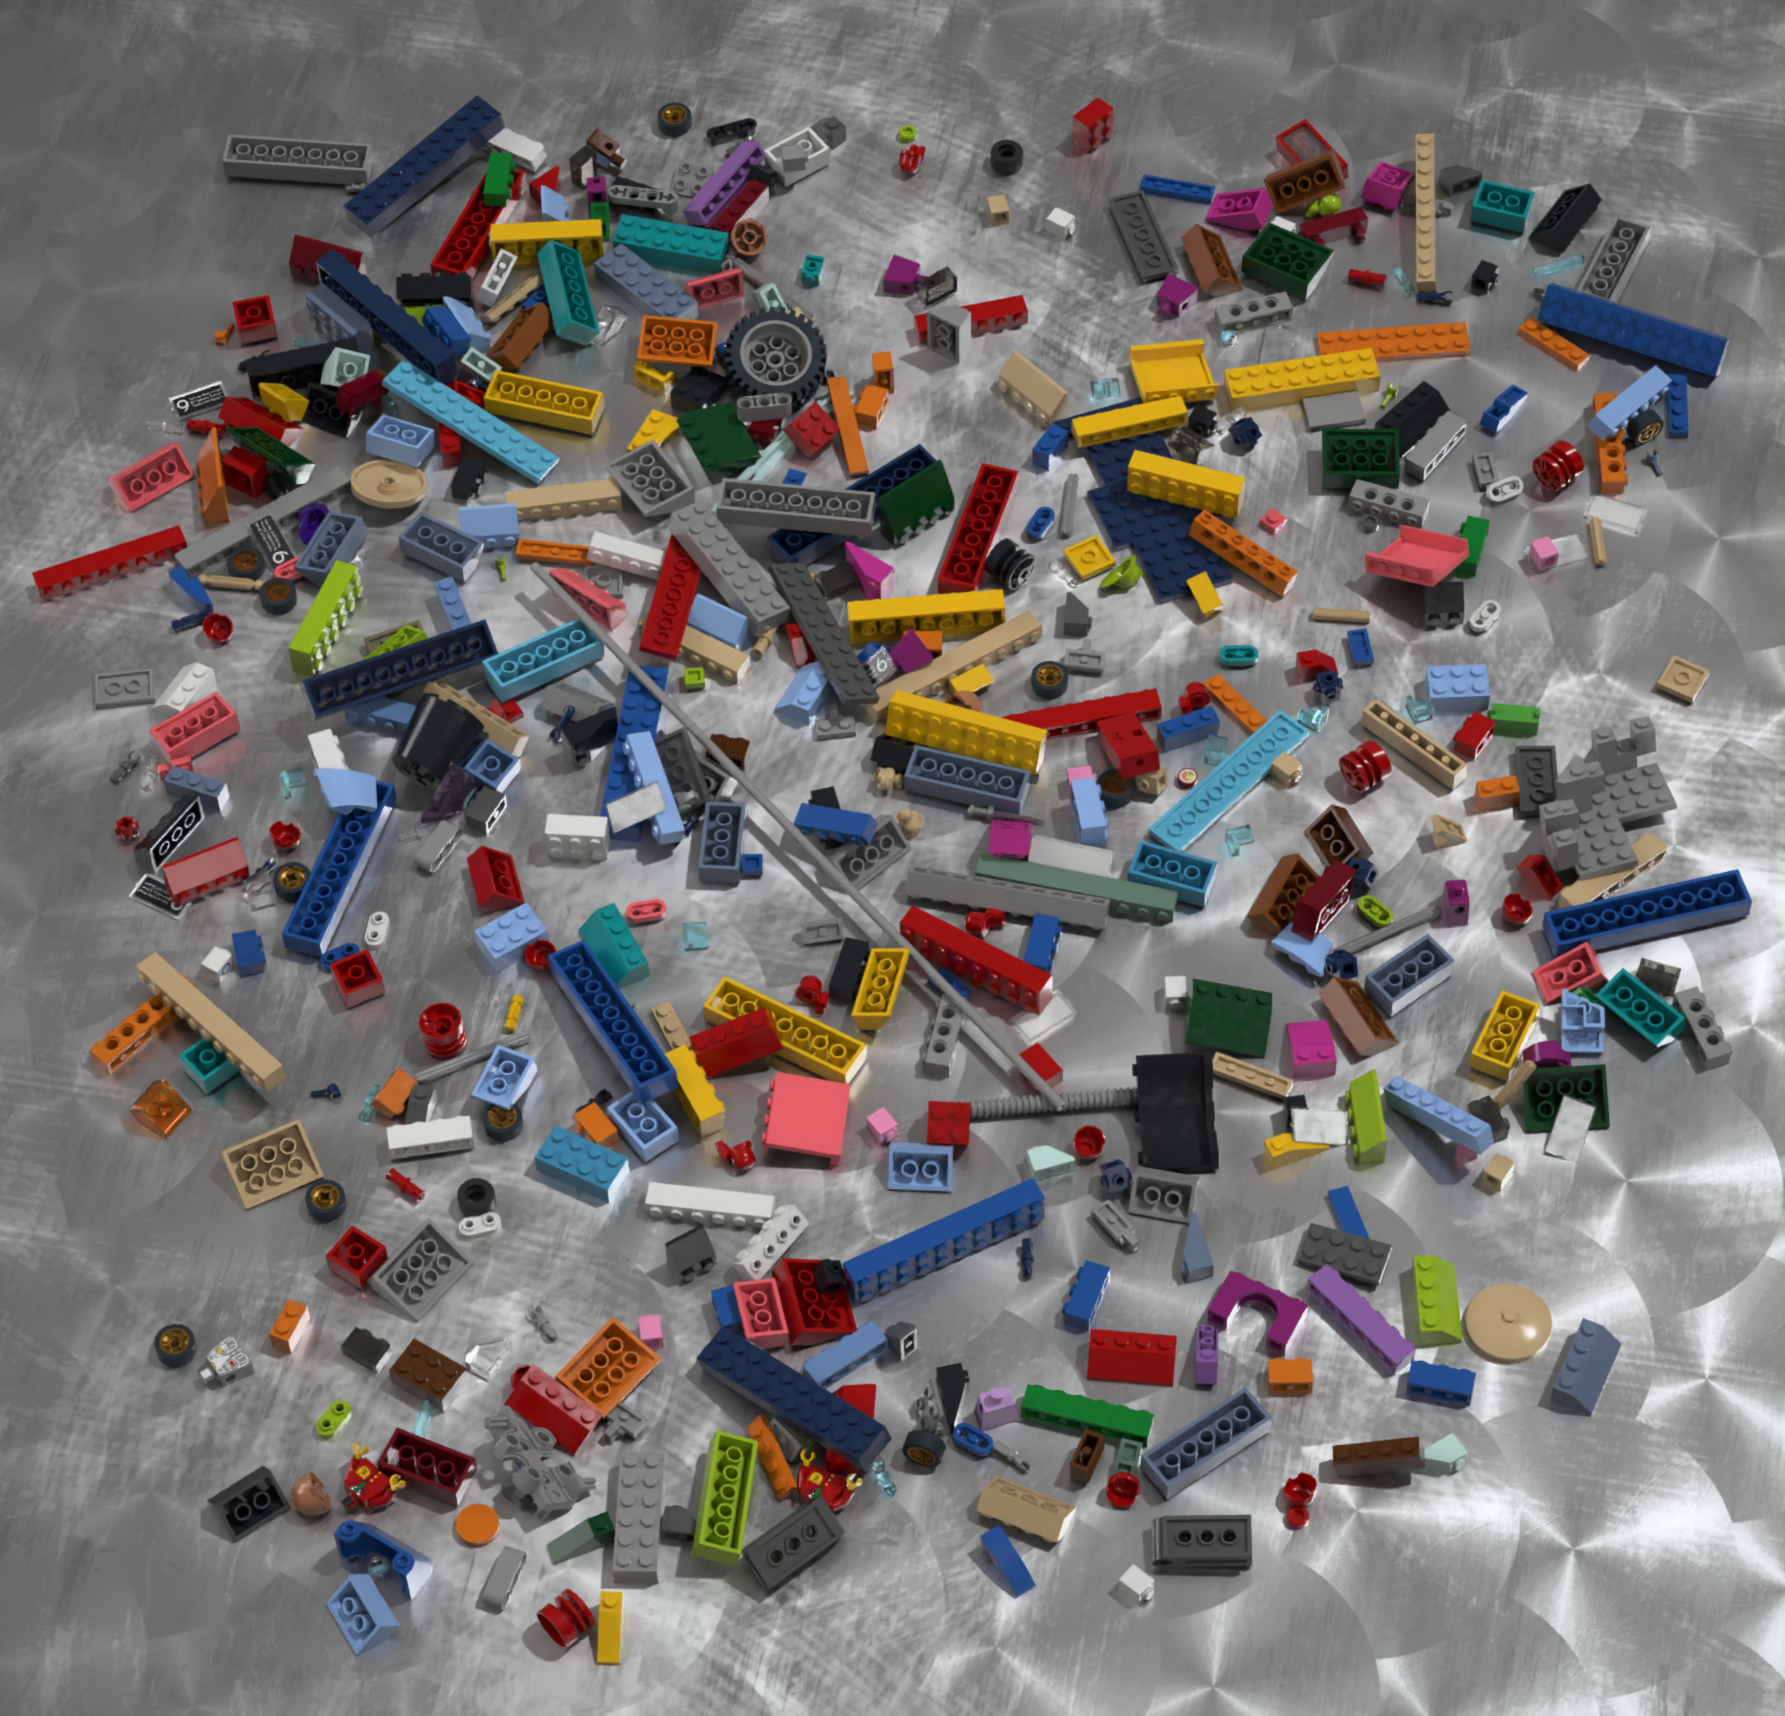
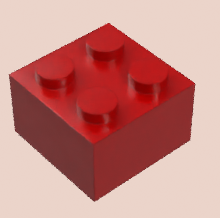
(1093, 124)
(254, 319)
(811, 429)
(244, 472)
(357, 978)
(948, 1123)
(356, 1256)

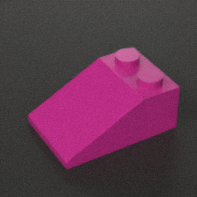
(1386, 185)
(1241, 209)
(874, 575)
(1010, 838)
(1311, 1048)

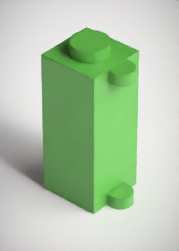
(1515, 718)

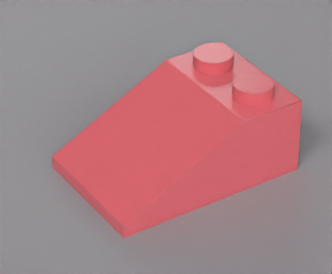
(1569, 971)

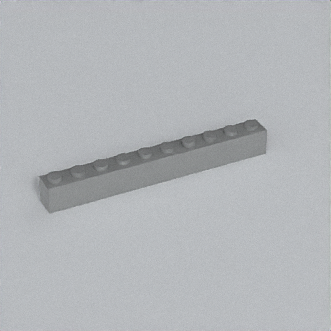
(216, 548)
(1007, 896)

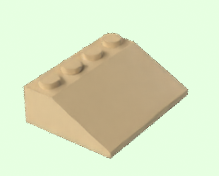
(271, 1164)

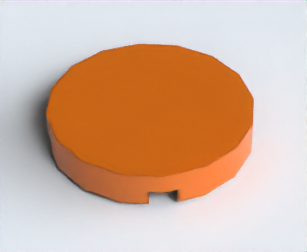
(477, 1524)

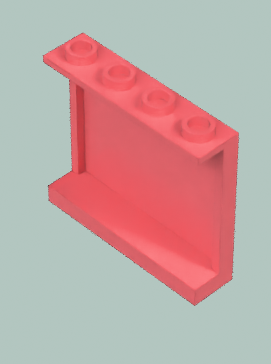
(1419, 556)
(806, 1116)

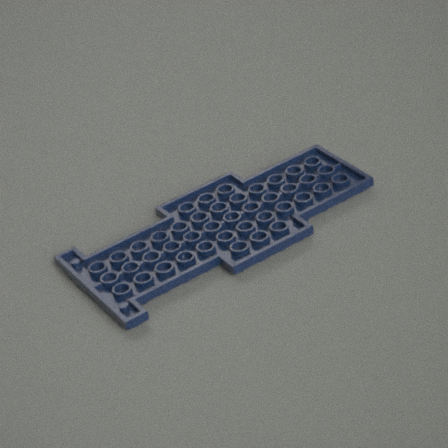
(1147, 524)

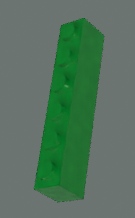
(1084, 1413)

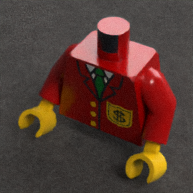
(817, 1481)
(368, 1484)

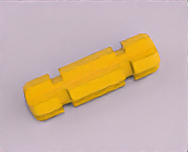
(513, 1013)

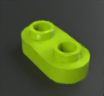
(1376, 912)
(335, 1418)

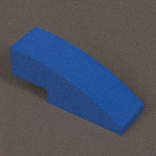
(1503, 408)
(190, 590)
(1007, 1561)

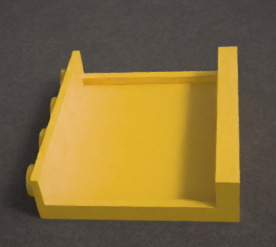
(1172, 371)

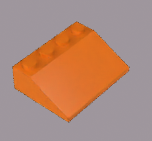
(677, 341)
(212, 482)
(608, 1367)

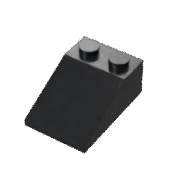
(698, 390)
(589, 736)

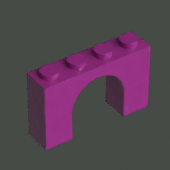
(1240, 1290)

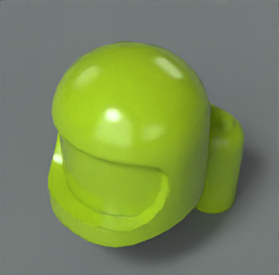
(1326, 206)

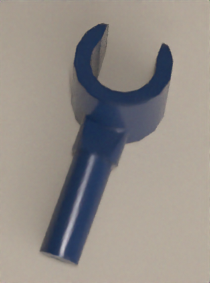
(332, 1090)

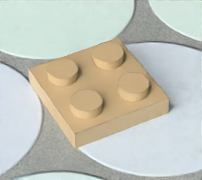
(1682, 679)

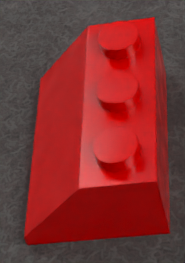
(495, 879)

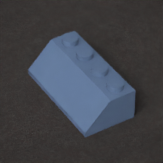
(334, 540)
(441, 546)
(1586, 1367)

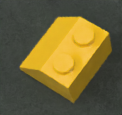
(283, 401)

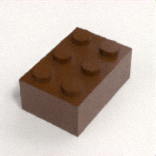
(429, 1375)

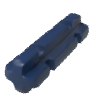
(188, 620)

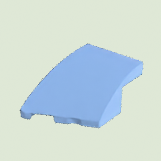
(347, 789)
(1304, 951)
(1581, 1025)

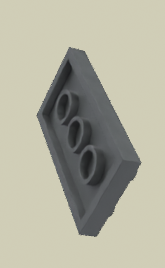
(682, 765)
(1536, 777)
(1345, 1252)

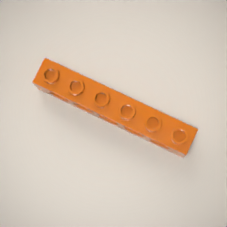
(1610, 453)
(1243, 553)
(139, 1033)

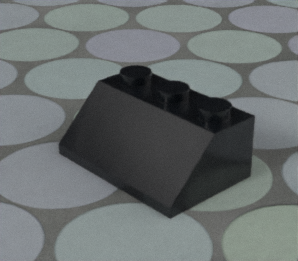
(326, 413)
(249, 1503)

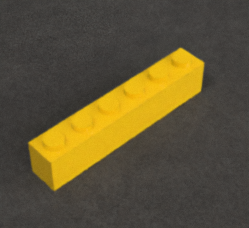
(1129, 421)

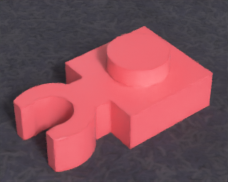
(182, 762)

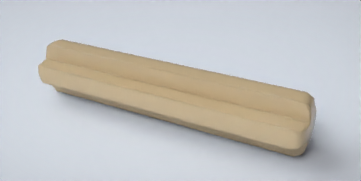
(1598, 541)
(1341, 615)
(1515, 1083)

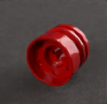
(1558, 465)
(1365, 766)
(442, 1030)
(564, 1619)

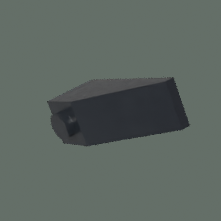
(952, 1388)

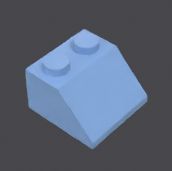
(553, 206)

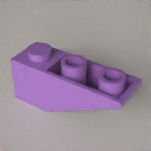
(1206, 1354)

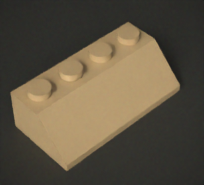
(1033, 389)
(1025, 1509)

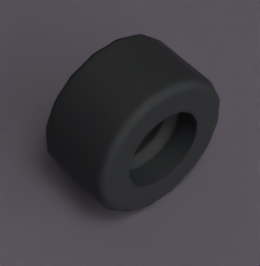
(1008, 149)
(474, 1187)

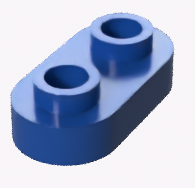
(1038, 526)
(338, 954)
(974, 1440)

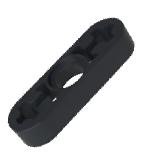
(719, 130)

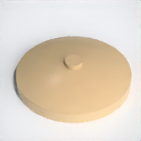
(388, 484)
(1508, 1323)

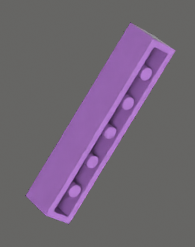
(723, 183)
(1361, 1318)

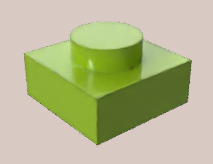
(694, 677)

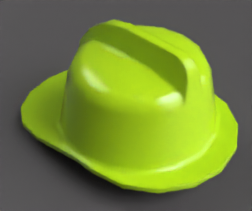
(1124, 575)

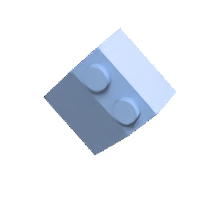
(505, 1077)

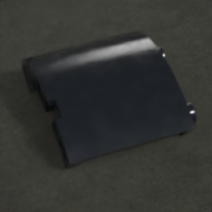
(1176, 1111)

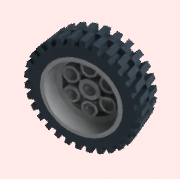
(794, 338)

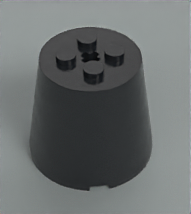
(434, 737)

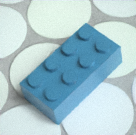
(1174, 871)
(582, 1163)

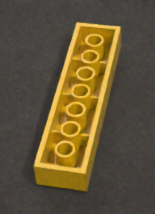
(1301, 378)
(951, 613)
(965, 732)
(803, 1038)

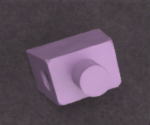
(995, 1408)

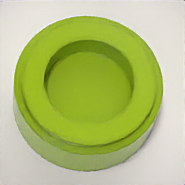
(907, 134)

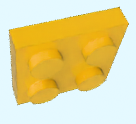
(1089, 557)

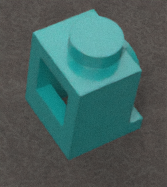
(813, 269)

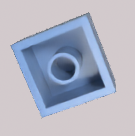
(493, 766)

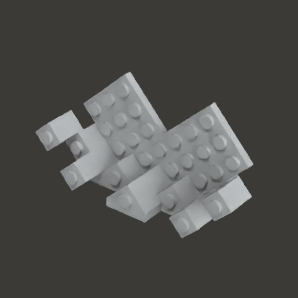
(1597, 796)

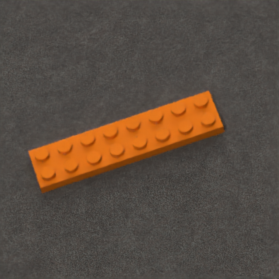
(1400, 342)

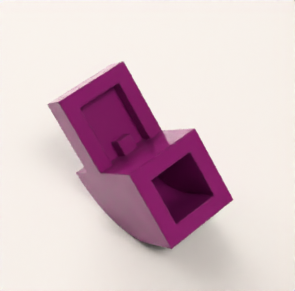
(1547, 1054)

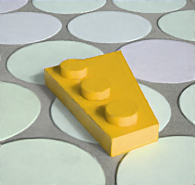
(656, 427)

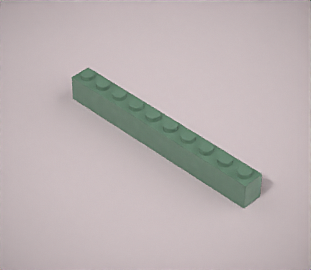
(1123, 895)

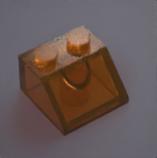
(160, 1108)

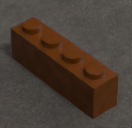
(1378, 1456)

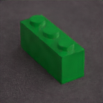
(499, 179)
(1476, 532)

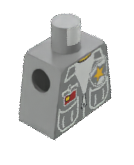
(227, 1363)

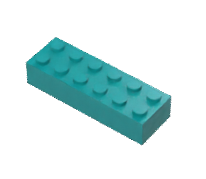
(673, 243)
(568, 293)

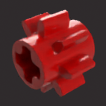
(127, 828)

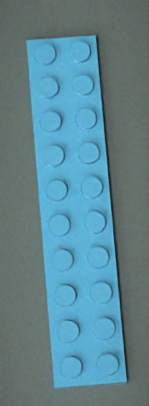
(470, 421)
(1228, 782)

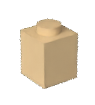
(998, 209)
(1286, 769)
(1498, 1171)

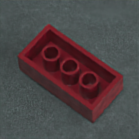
(1323, 900)
(428, 1466)

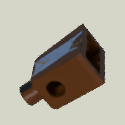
(606, 150)

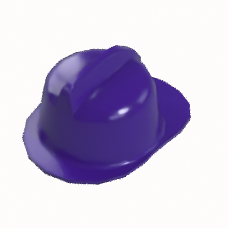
(310, 520)

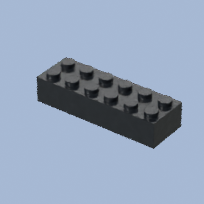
(293, 367)

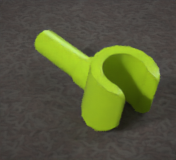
(1390, 393)
(501, 564)

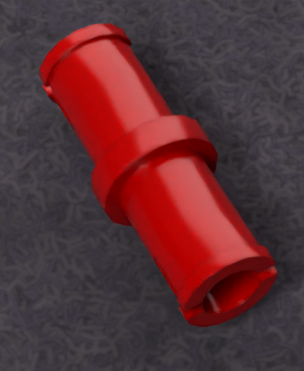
(1367, 277)
(205, 426)
(405, 1185)

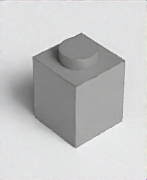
(793, 158)

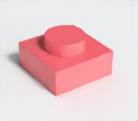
(1273, 521)

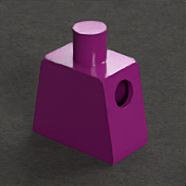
(596, 190)
(902, 276)
(1176, 296)
(910, 653)
(1456, 895)

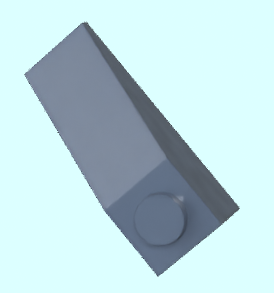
(1196, 1256)

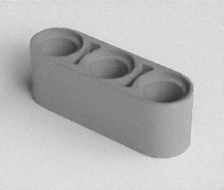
(764, 407)
(438, 846)
(504, 1577)

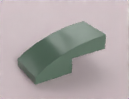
(1128, 1456)

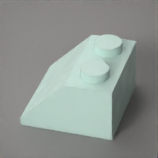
(344, 367)

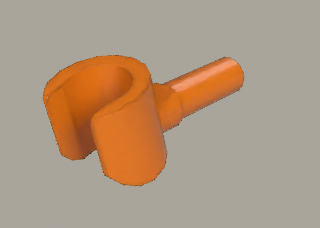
(222, 336)

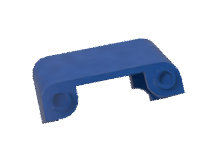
(360, 1538)

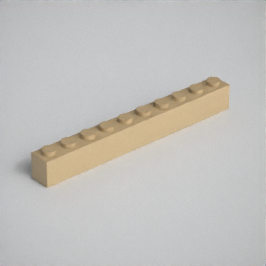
(1425, 213)
(937, 673)
(210, 1022)

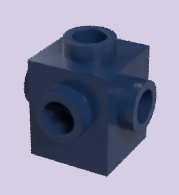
(1245, 432)
(1328, 686)
(1365, 874)
(1342, 964)
(1115, 1176)

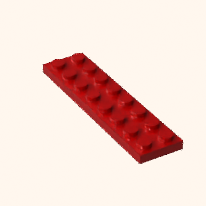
(671, 603)

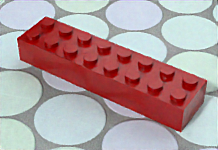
(471, 234)
(978, 529)
(977, 961)

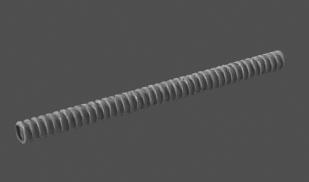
(1041, 1103)

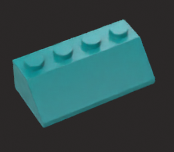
(615, 946)
(1641, 1008)

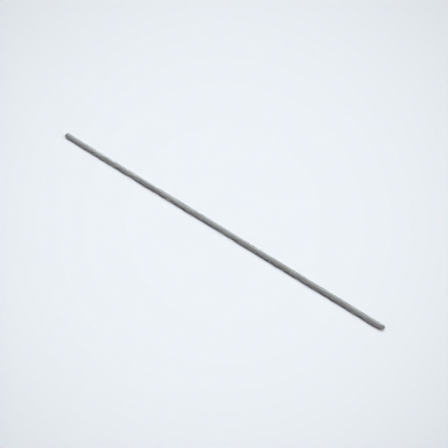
(797, 835)

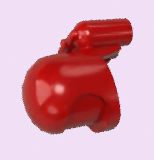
(910, 159)
(1195, 697)
(980, 923)
(810, 992)
(740, 1155)

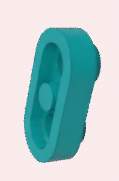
(1238, 655)

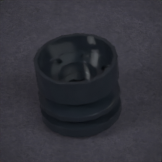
(1010, 564)

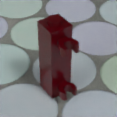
(1336, 227)
(361, 391)

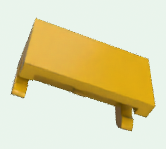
(653, 377)
(1205, 594)
(971, 680)

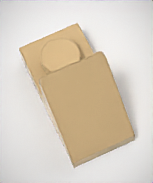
(1447, 832)

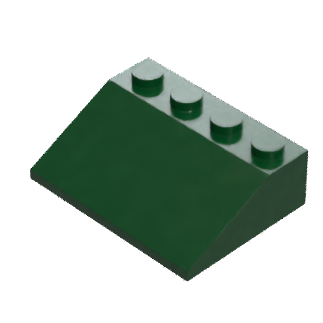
(1286, 261)
(718, 440)
(275, 453)
(1360, 455)
(916, 504)
(1227, 1017)
(1545, 1089)

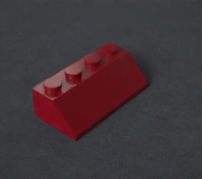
(743, 204)
(307, 251)

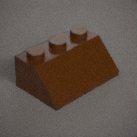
(1337, 837)

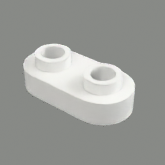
(1503, 489)
(1483, 617)
(378, 929)
(480, 1226)

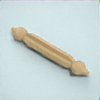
(230, 582)

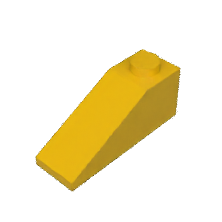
(1283, 1151)
(610, 1627)

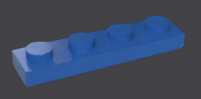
(1677, 406)

